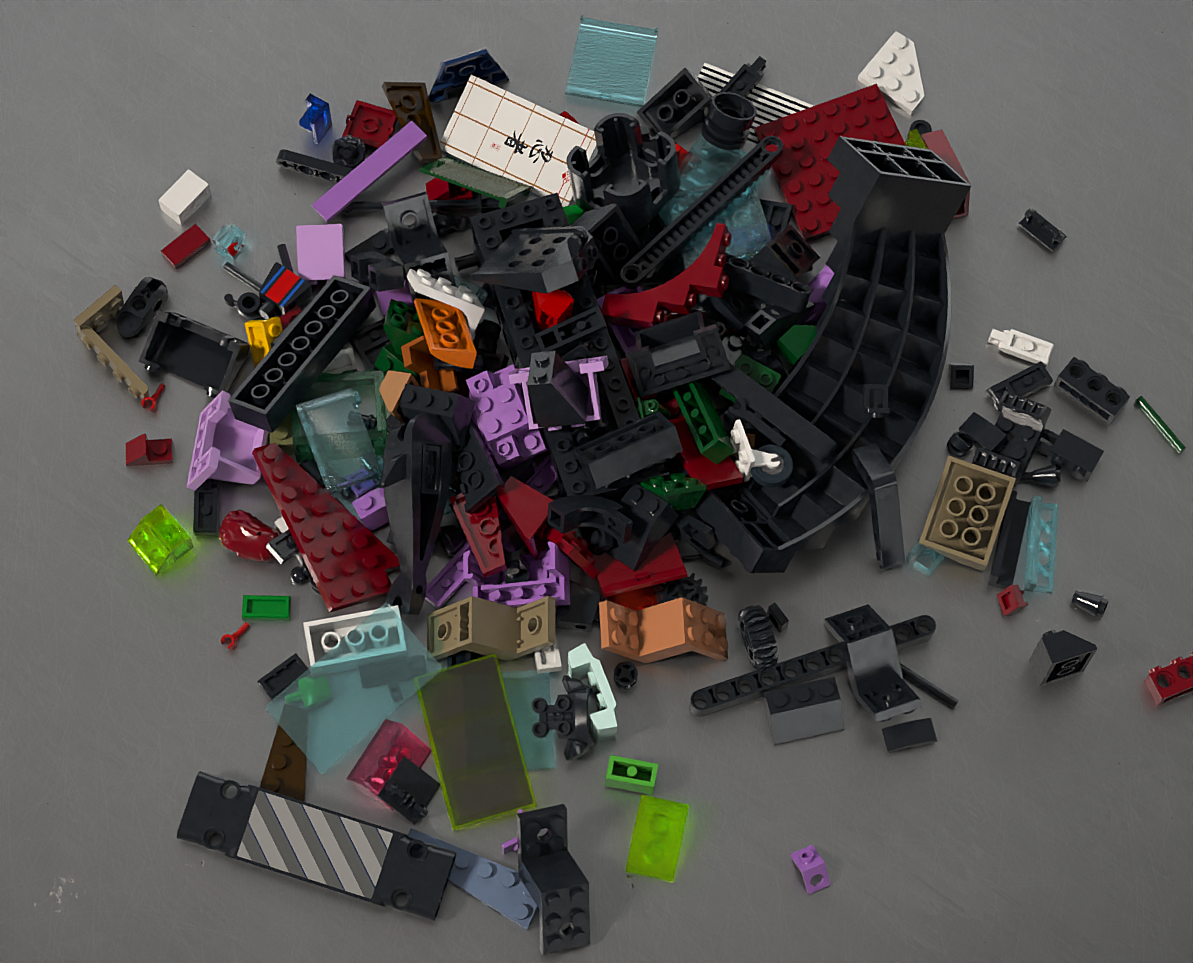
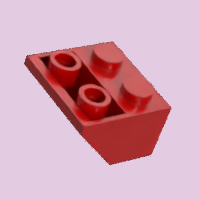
(551, 308)

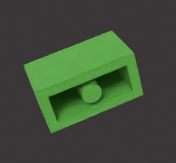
(631, 774)

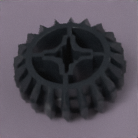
(758, 637)

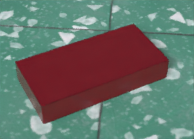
(185, 246)

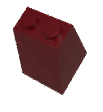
(528, 513)

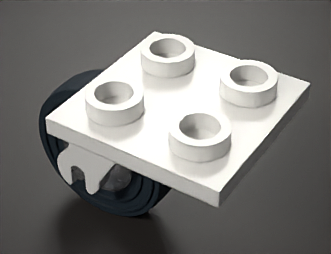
(767, 465)

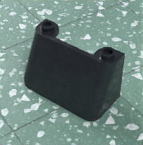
(193, 352)

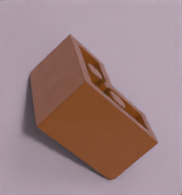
(420, 360)

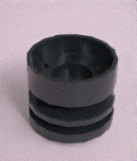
(728, 121)

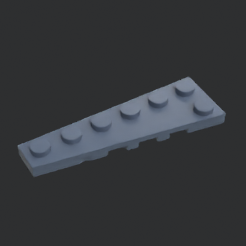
(486, 881)

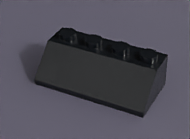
(628, 450)

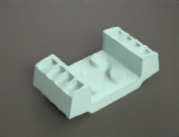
(583, 665)

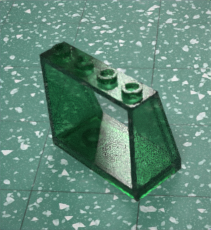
(347, 378)

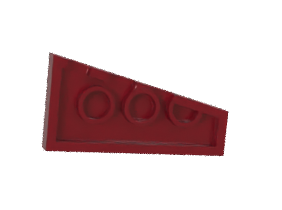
(483, 533)

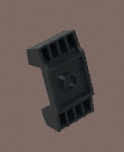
(1024, 425)

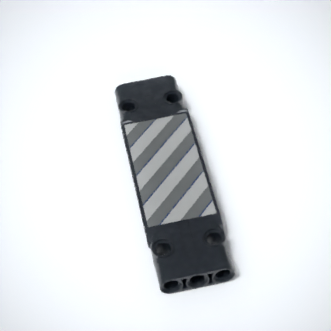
(316, 845)

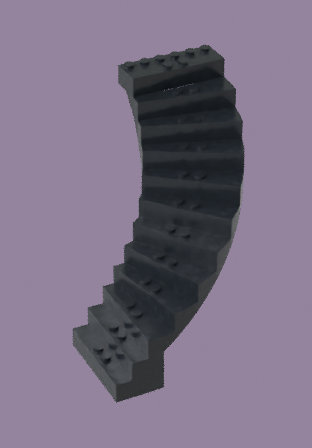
(880, 326)

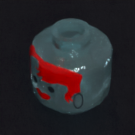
(229, 240)

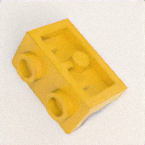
(261, 335)

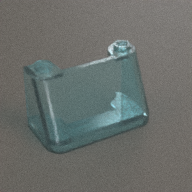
(340, 440)

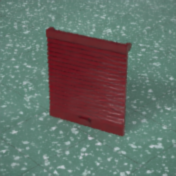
(660, 566)

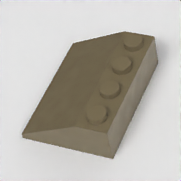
(967, 512)

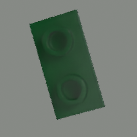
(651, 406)

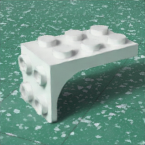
(451, 295)

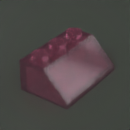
(383, 756)

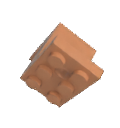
(663, 630)

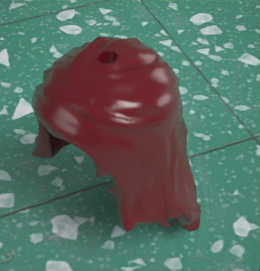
(247, 536)

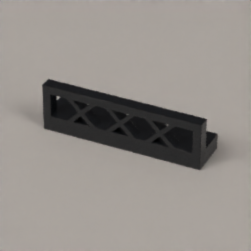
(1009, 543)

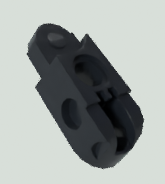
(131, 320)

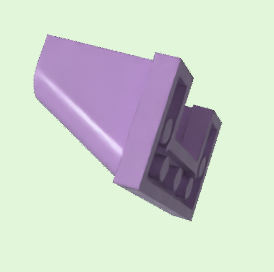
(585, 370)
(224, 446)

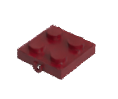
(370, 124)

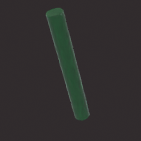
(1160, 424)

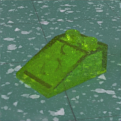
(657, 838)

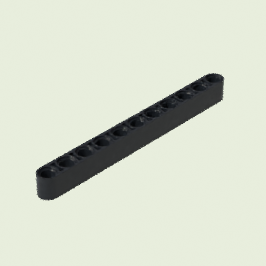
(799, 665)

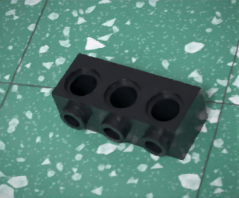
(1094, 401)

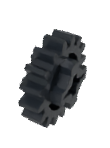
(680, 587)

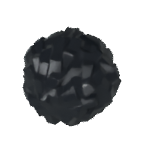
(348, 151)

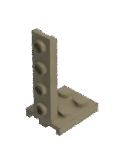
(93, 321)

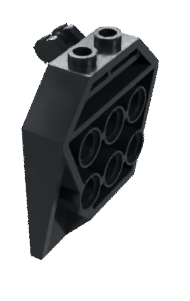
(540, 259)

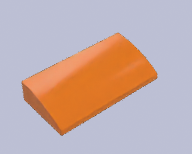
(446, 332)

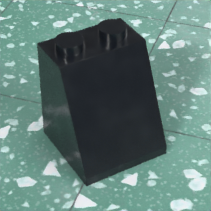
(556, 391)

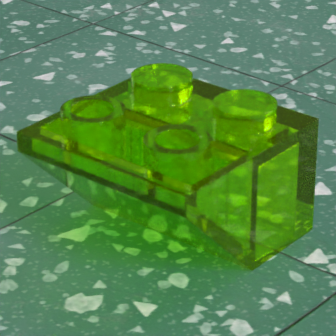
(159, 539)

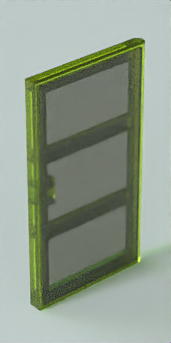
(475, 743)

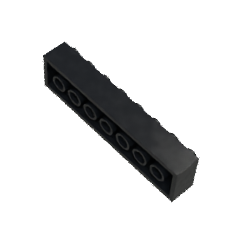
(302, 354)

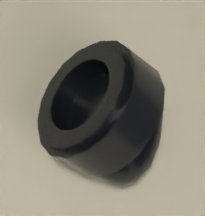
(961, 442)

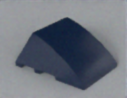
(457, 70)

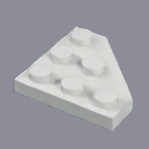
(896, 73)

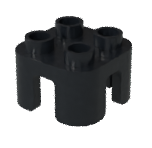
(625, 171)

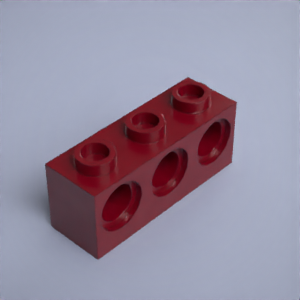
(1170, 674)

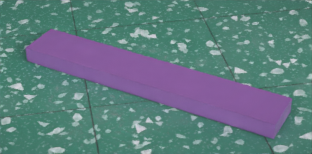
(369, 171)

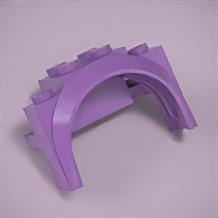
(501, 416)

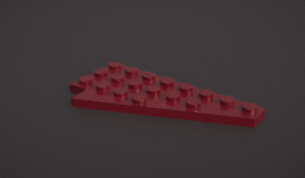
(337, 548)

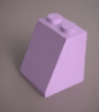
(320, 252)

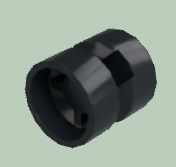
(486, 336)

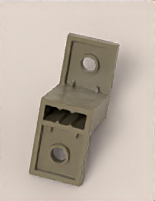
(491, 628)

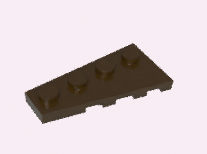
(410, 104)

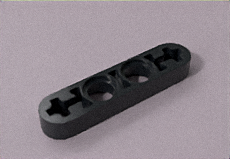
(312, 166)

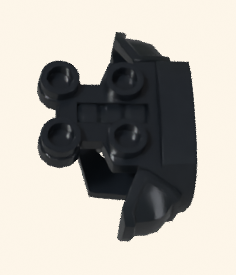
(567, 717)

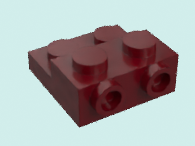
(574, 549)

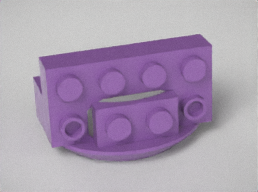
(547, 578)

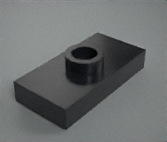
(282, 676)

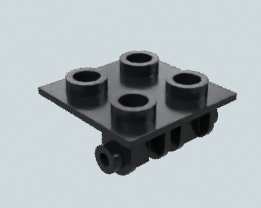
(409, 790)

